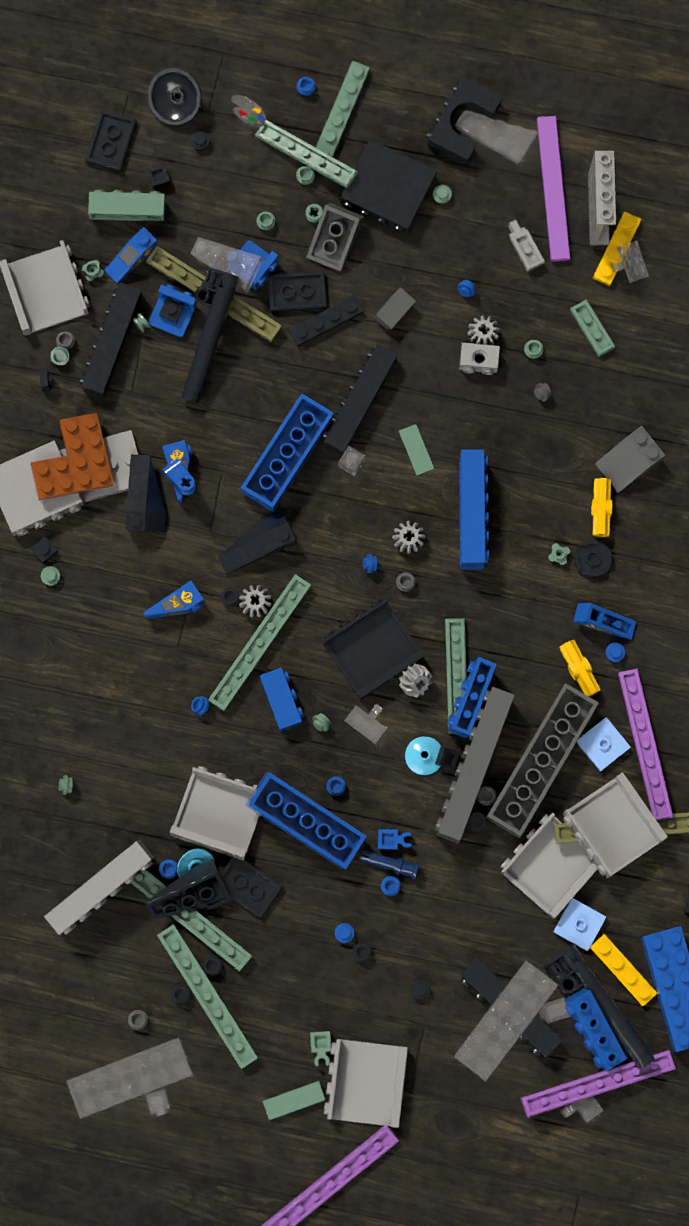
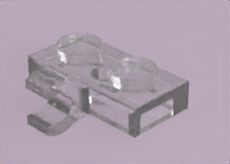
(632, 262)
(366, 723)
(587, 1108)

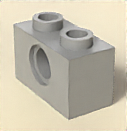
(487, 352)

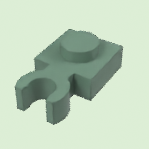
(321, 1044)

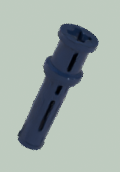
(399, 866)

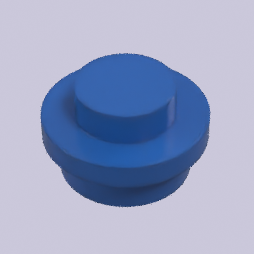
(306, 86)
(466, 288)
(370, 563)
(615, 652)
(200, 705)
(335, 786)
(168, 869)
(390, 886)
(344, 933)

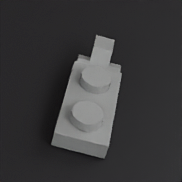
(525, 246)

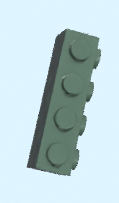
(126, 206)

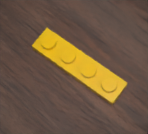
(621, 236)
(623, 970)

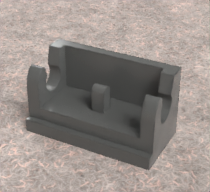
(394, 309)

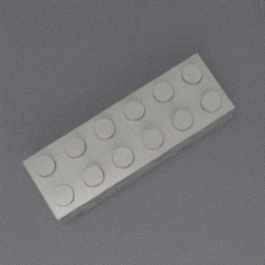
(102, 884)

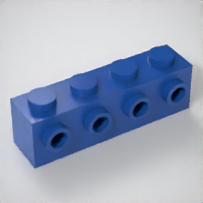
(472, 696)
(595, 1029)

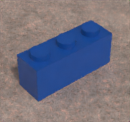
(281, 699)

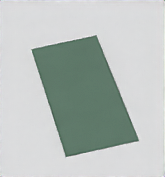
(416, 449)

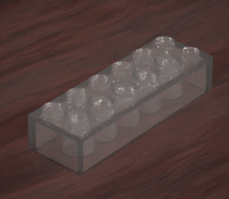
(505, 1020)
(129, 1078)

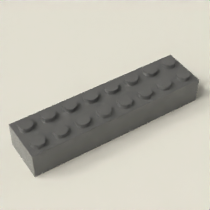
(542, 760)
(476, 761)

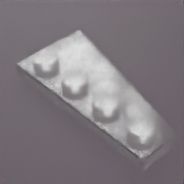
(501, 137)
(228, 260)

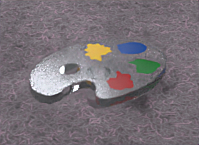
(251, 113)

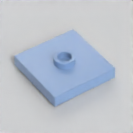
(603, 744)
(579, 924)

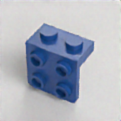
(269, 263)
(185, 298)

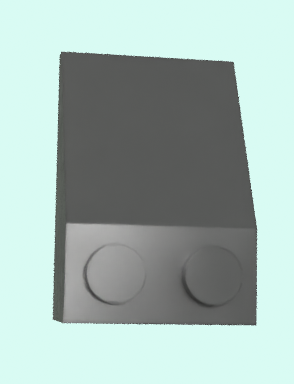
(334, 236)
(630, 459)

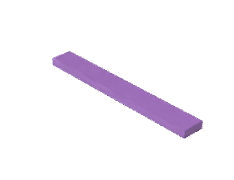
(553, 188)
(645, 745)
(595, 1084)
(334, 1179)

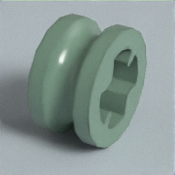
(308, 212)
(141, 323)

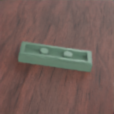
(592, 328)
(293, 1100)

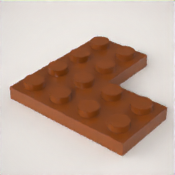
(84, 466)

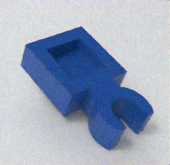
(390, 839)

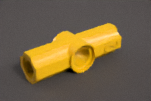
(601, 507)
(579, 668)

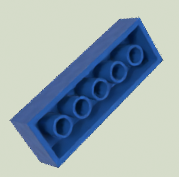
(287, 452)
(472, 509)
(305, 820)
(669, 969)

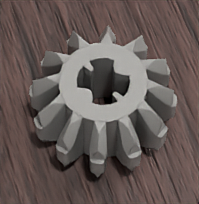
(489, 327)
(415, 540)
(255, 594)
(415, 680)

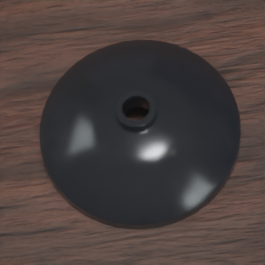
(164, 100)

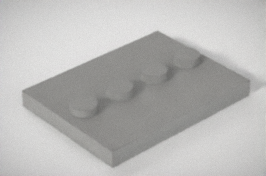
(119, 451)

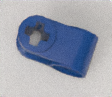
(178, 475)

